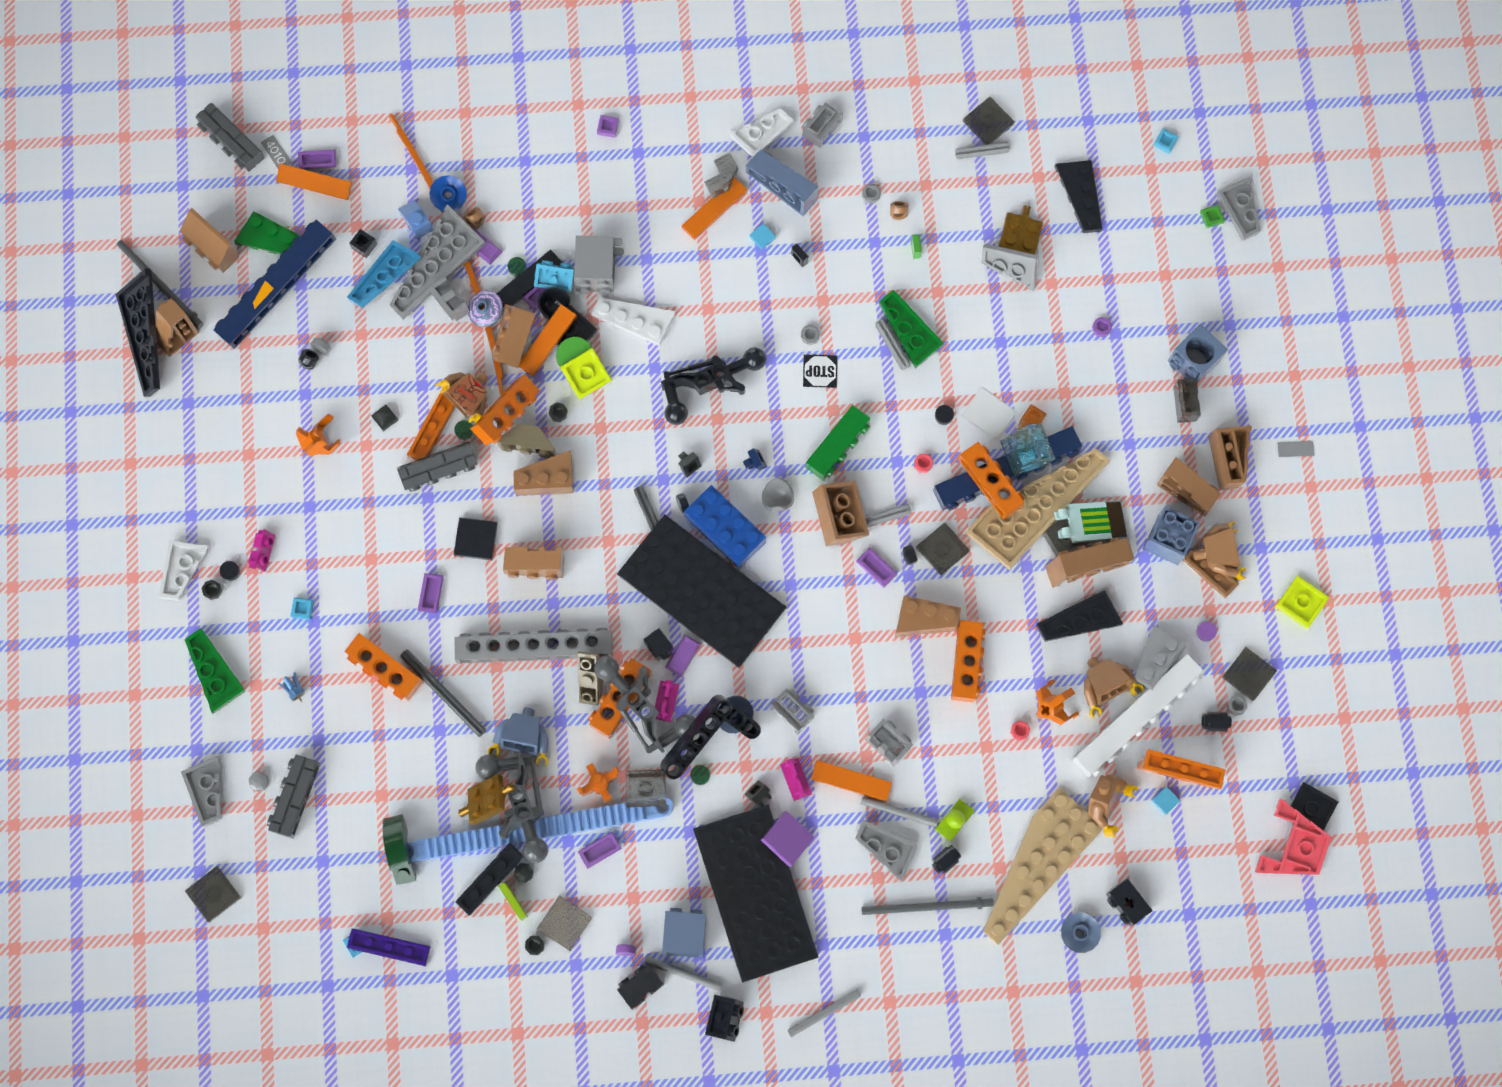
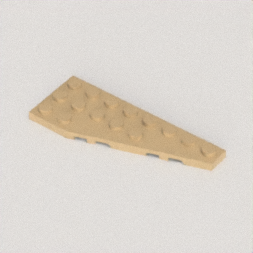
(1014, 536)
(1048, 848)

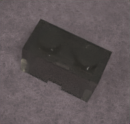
(1186, 400)

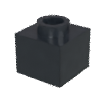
(360, 239)

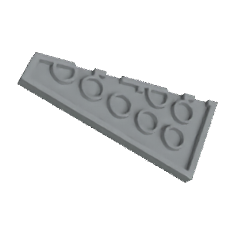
(441, 256)

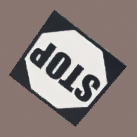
(820, 371)

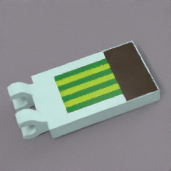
(1093, 521)

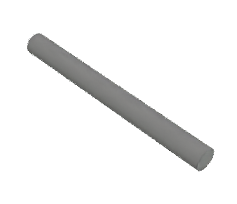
(899, 812)
(682, 973)
(824, 1013)

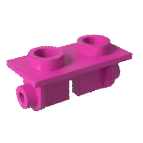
(264, 542)
(666, 700)
(795, 779)

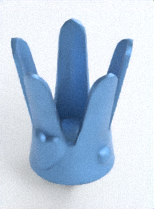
(294, 692)

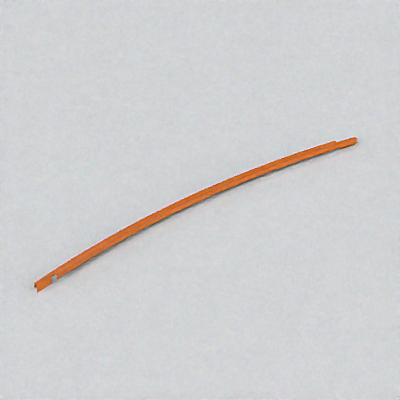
(467, 265)

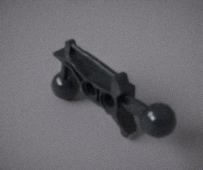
(677, 412)

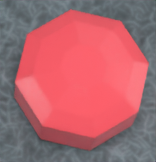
(923, 463)
(1020, 730)

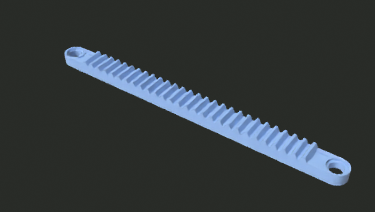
(545, 828)

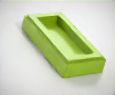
(513, 901)

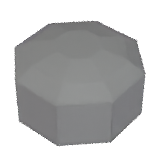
(1236, 705)
(258, 781)

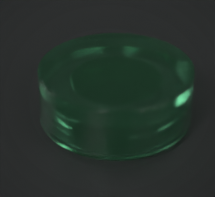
(516, 266)
(463, 430)
(700, 775)

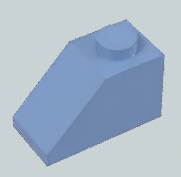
(415, 219)

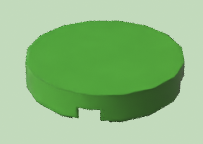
(570, 349)

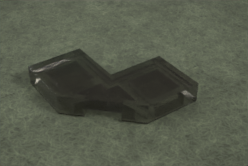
(721, 183)

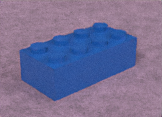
(725, 526)

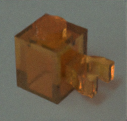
(1032, 416)

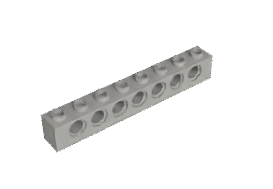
(524, 638)

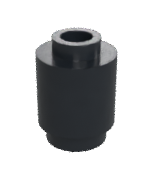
(1216, 721)
(946, 859)

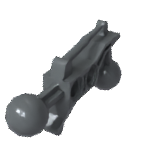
(607, 669)
(535, 849)

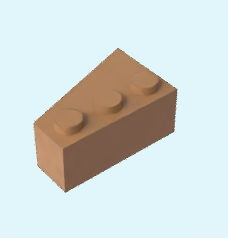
(173, 327)
(512, 335)
(1230, 455)
(546, 476)
(1188, 487)
(533, 562)
(925, 617)

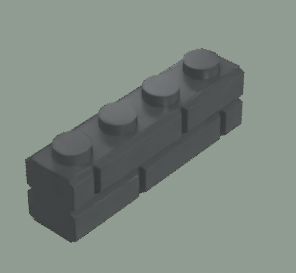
(230, 137)
(437, 465)
(294, 796)

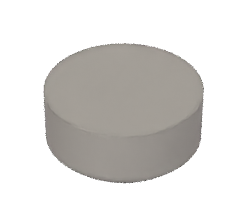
(871, 193)
(810, 335)
(320, 345)

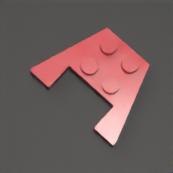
(1304, 847)

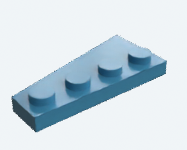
(386, 269)

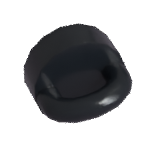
(308, 359)

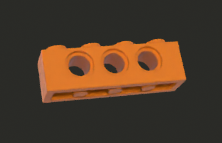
(484, 426)
(1004, 507)
(361, 646)
(961, 691)
(608, 726)

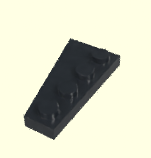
(1082, 194)
(1084, 617)

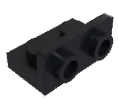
(724, 1018)

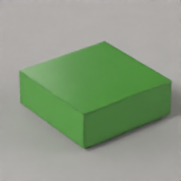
(1212, 216)
(916, 246)

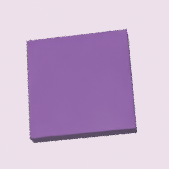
(787, 838)

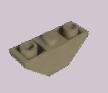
(527, 440)
(589, 684)

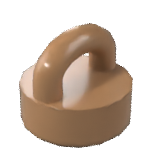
(899, 207)
(473, 216)

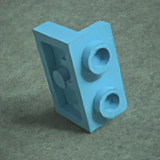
(554, 276)

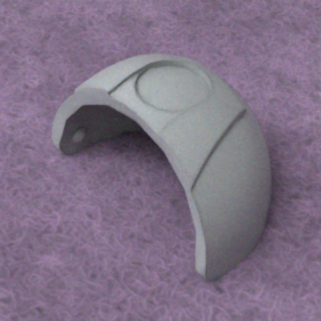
(777, 495)

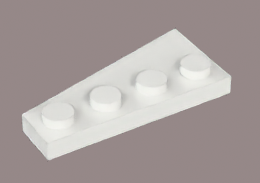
(636, 319)

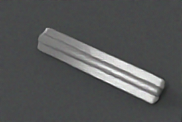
(982, 150)
(892, 344)
(888, 515)

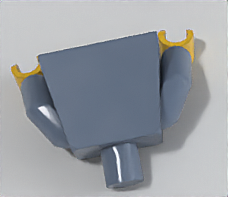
(521, 734)

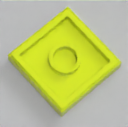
(585, 373)
(1302, 602)

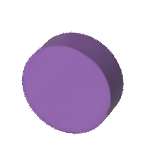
(1101, 327)
(1206, 631)
(625, 950)

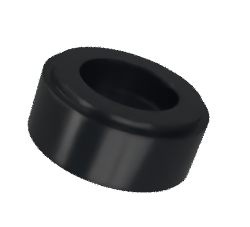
(944, 414)
(682, 502)
(229, 571)

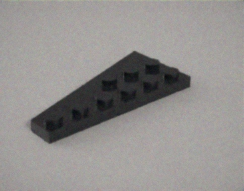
(138, 316)

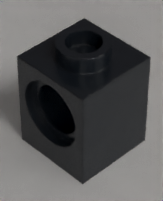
(658, 645)

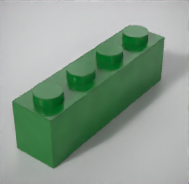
(838, 442)

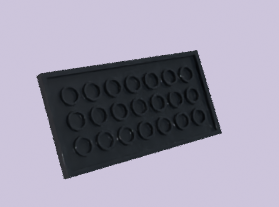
(701, 591)
(755, 895)

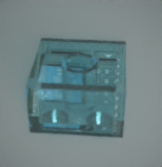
(1027, 449)

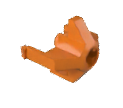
(315, 441)
(1052, 706)
(599, 782)

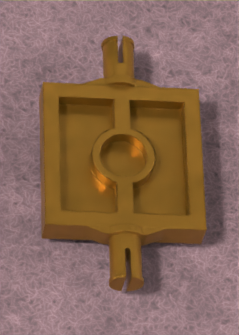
(1021, 232)
(486, 799)

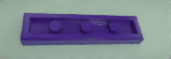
(388, 947)

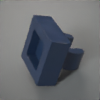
(756, 460)

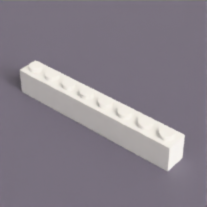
(1137, 716)

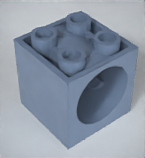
(1206, 343)
(1171, 535)
(684, 933)

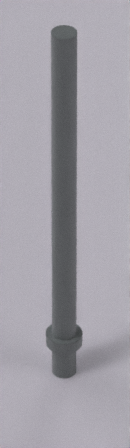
(160, 284)
(978, 903)

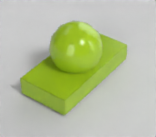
(954, 820)

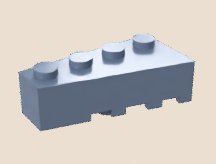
(783, 182)

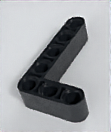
(706, 732)

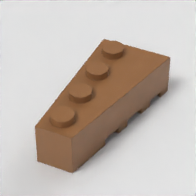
(1089, 561)

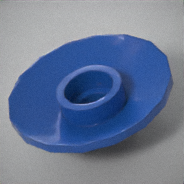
(441, 187)

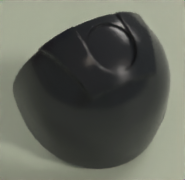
(550, 301)

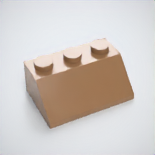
(208, 241)
(840, 513)

